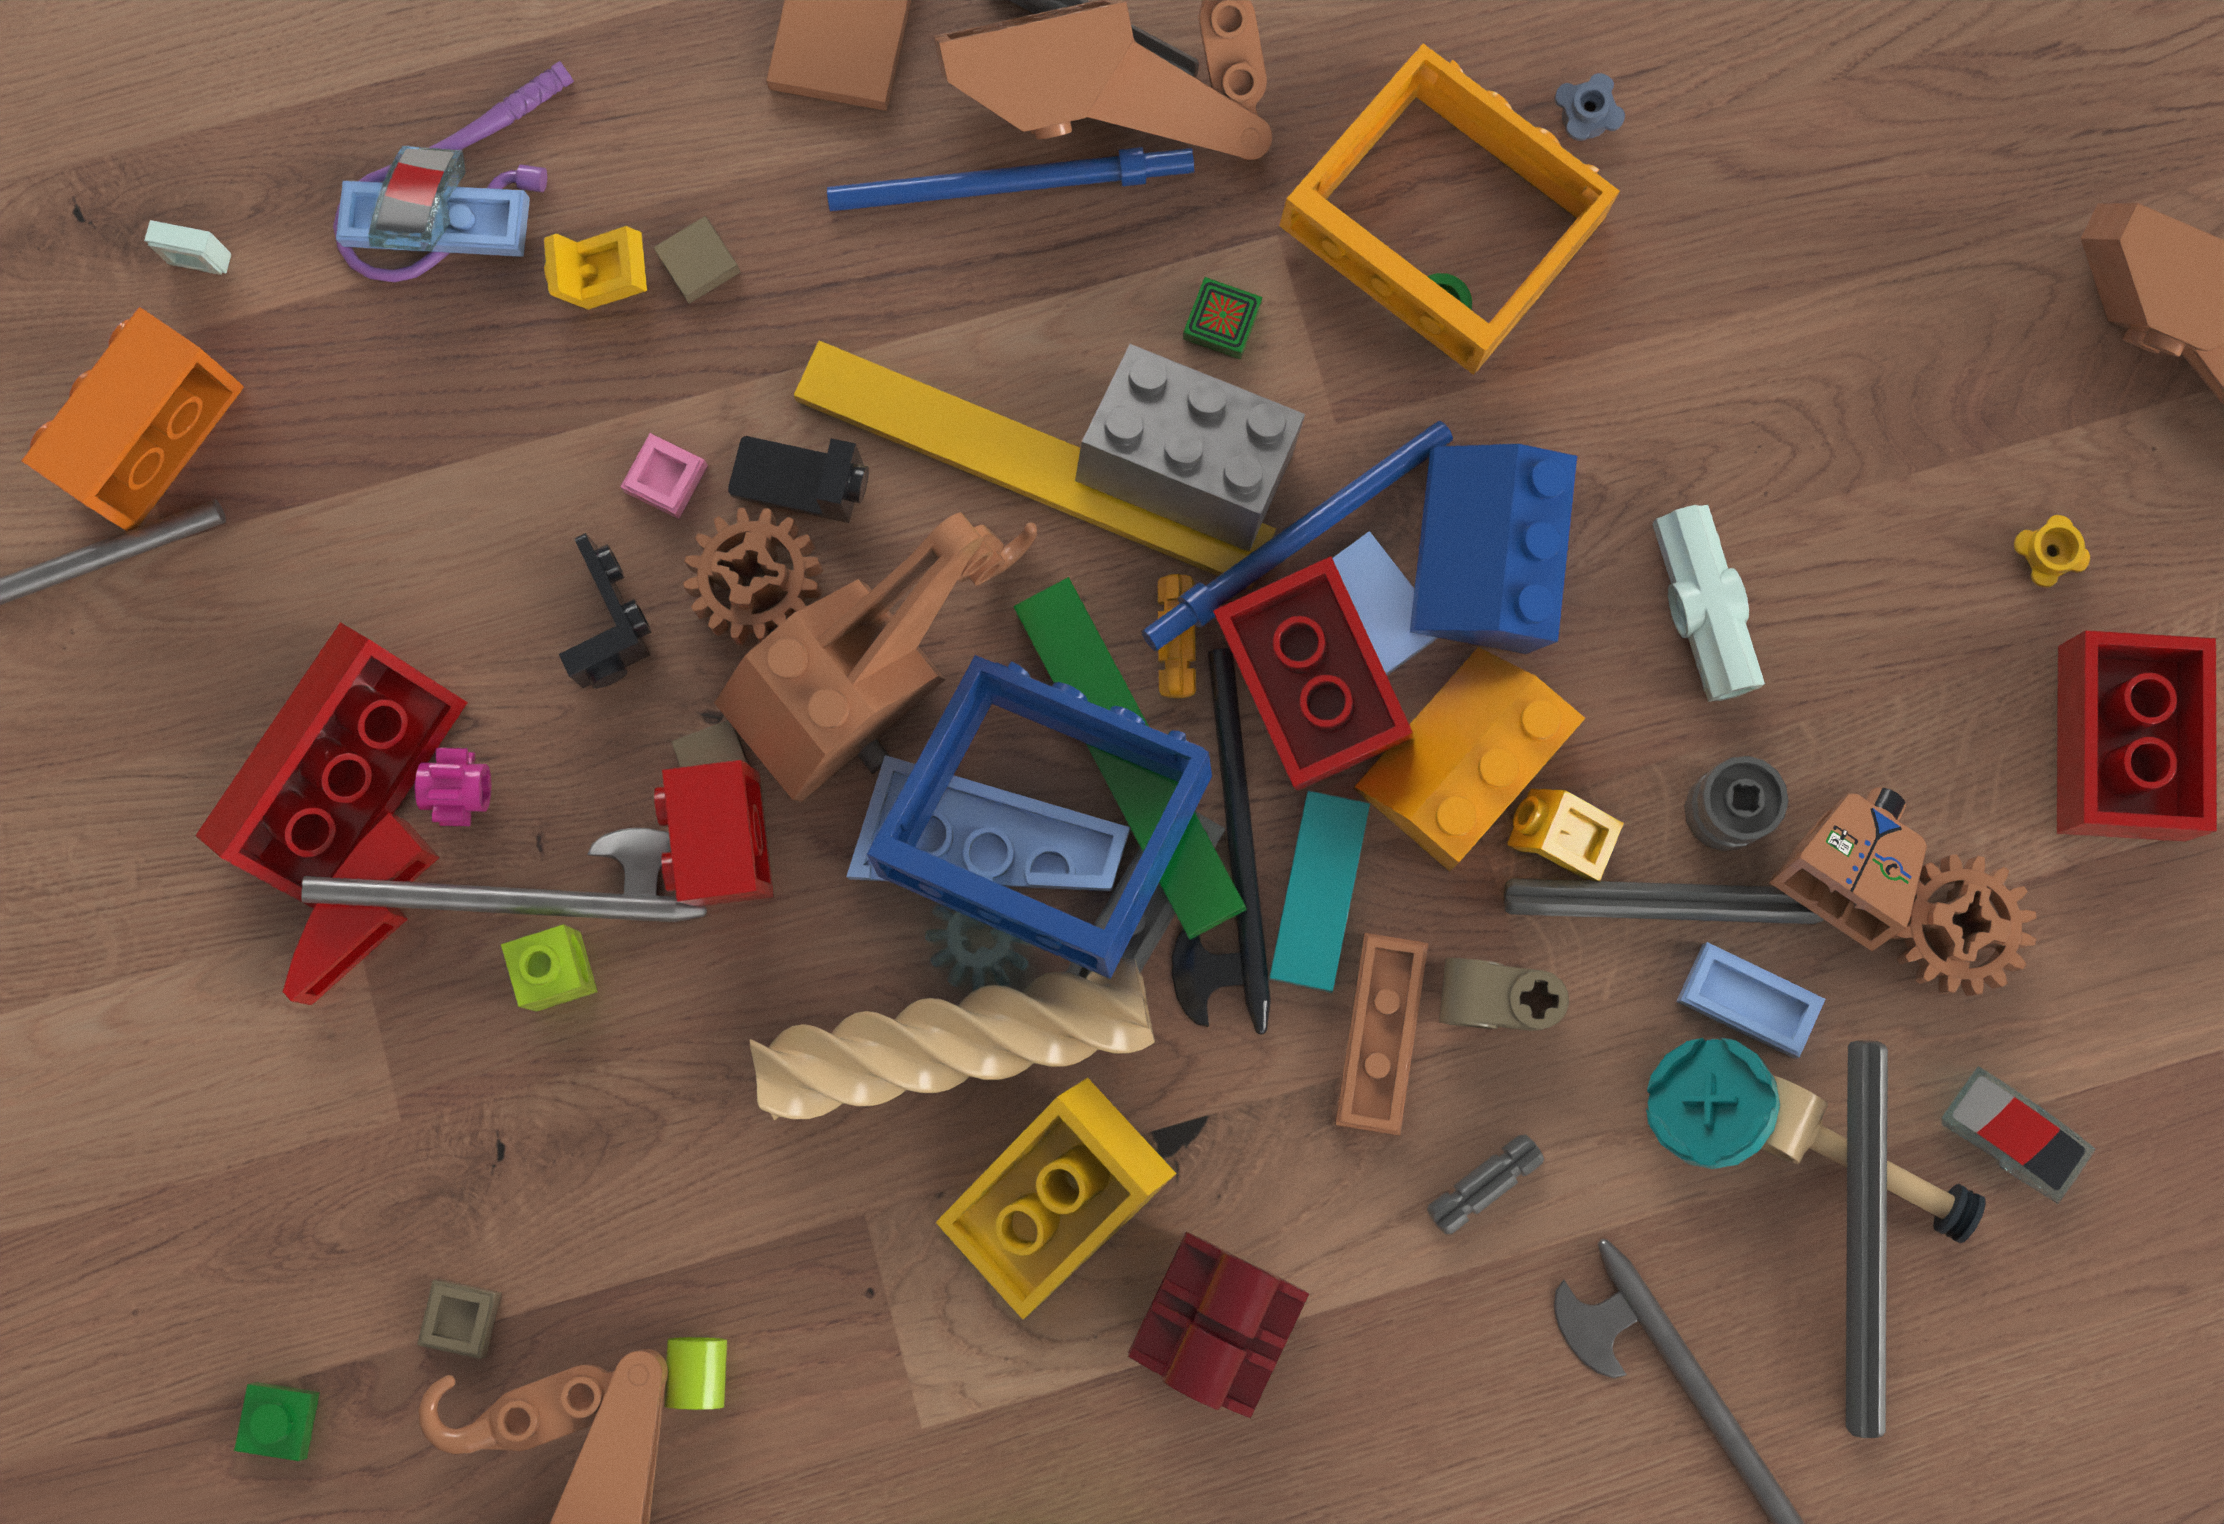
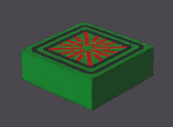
(1222, 318)

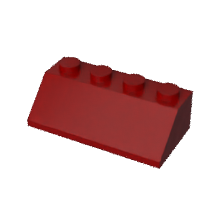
(330, 764)

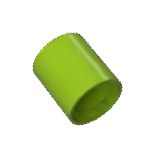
(696, 1373)

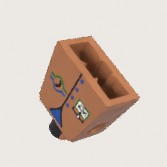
(1857, 867)

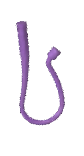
(495, 119)

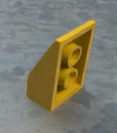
(1055, 1196)

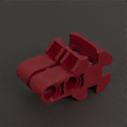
(1217, 1326)

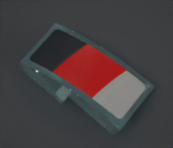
(414, 198)
(2018, 1134)

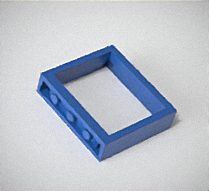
(1070, 713)

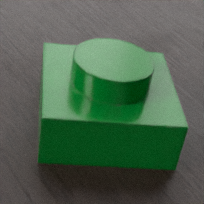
(277, 1421)

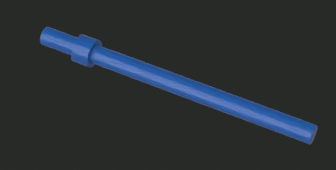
(1129, 167)
(1198, 602)

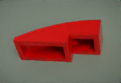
(343, 935)

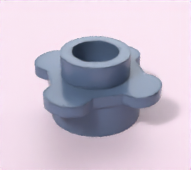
(1584, 124)

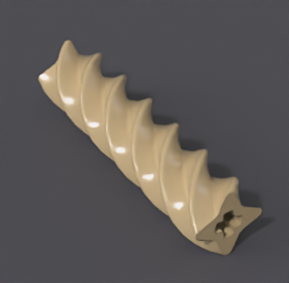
(943, 1044)

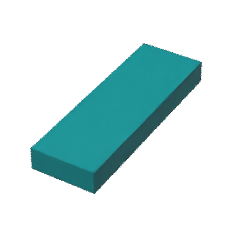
(1319, 891)

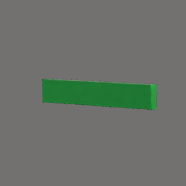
(1078, 657)

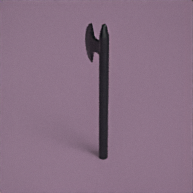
(1194, 969)

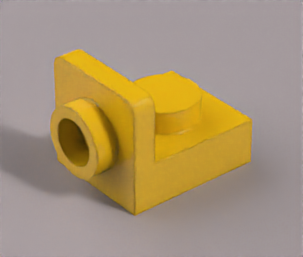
(1565, 831)

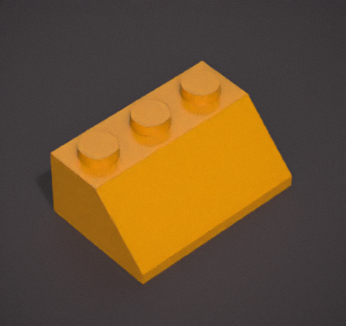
(1469, 755)

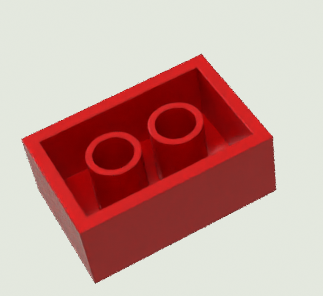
(1313, 674)
(2137, 736)

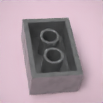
(1188, 447)

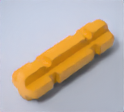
(1178, 678)

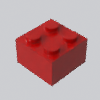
(714, 834)

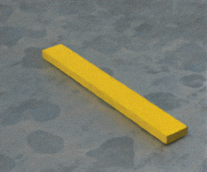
(994, 451)

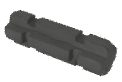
(1485, 1184)

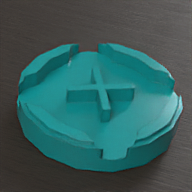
(1712, 1102)

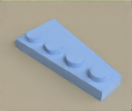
(1000, 835)

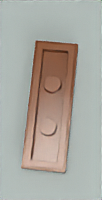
(1381, 1034)

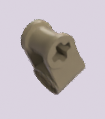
(1489, 995)

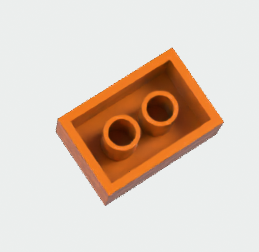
(133, 420)

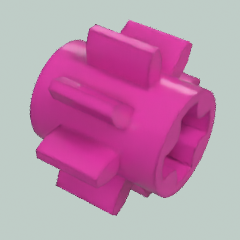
(453, 787)

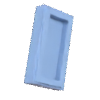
(1751, 1000)

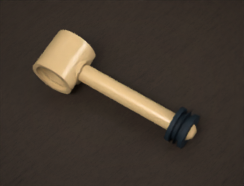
(1801, 1128)

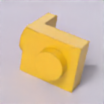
(595, 268)

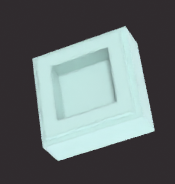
(188, 247)

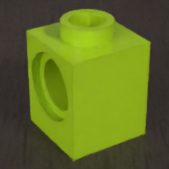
(549, 968)

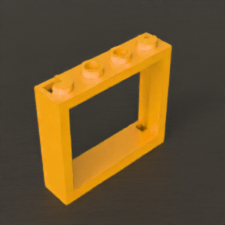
(1392, 279)

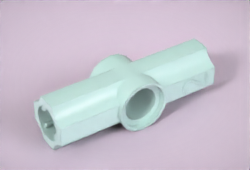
(1708, 603)

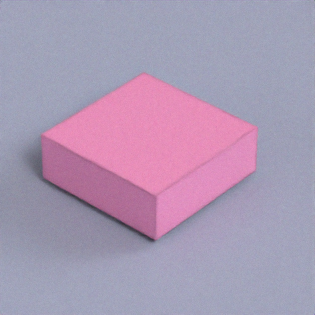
(664, 476)

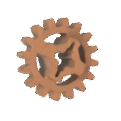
(729, 568)
(1971, 900)

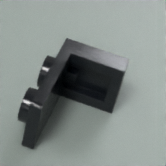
(800, 477)
(605, 656)

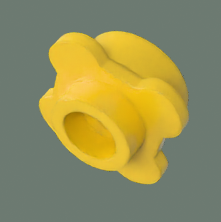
(2069, 545)

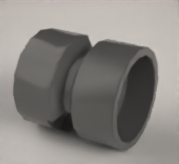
(1736, 803)

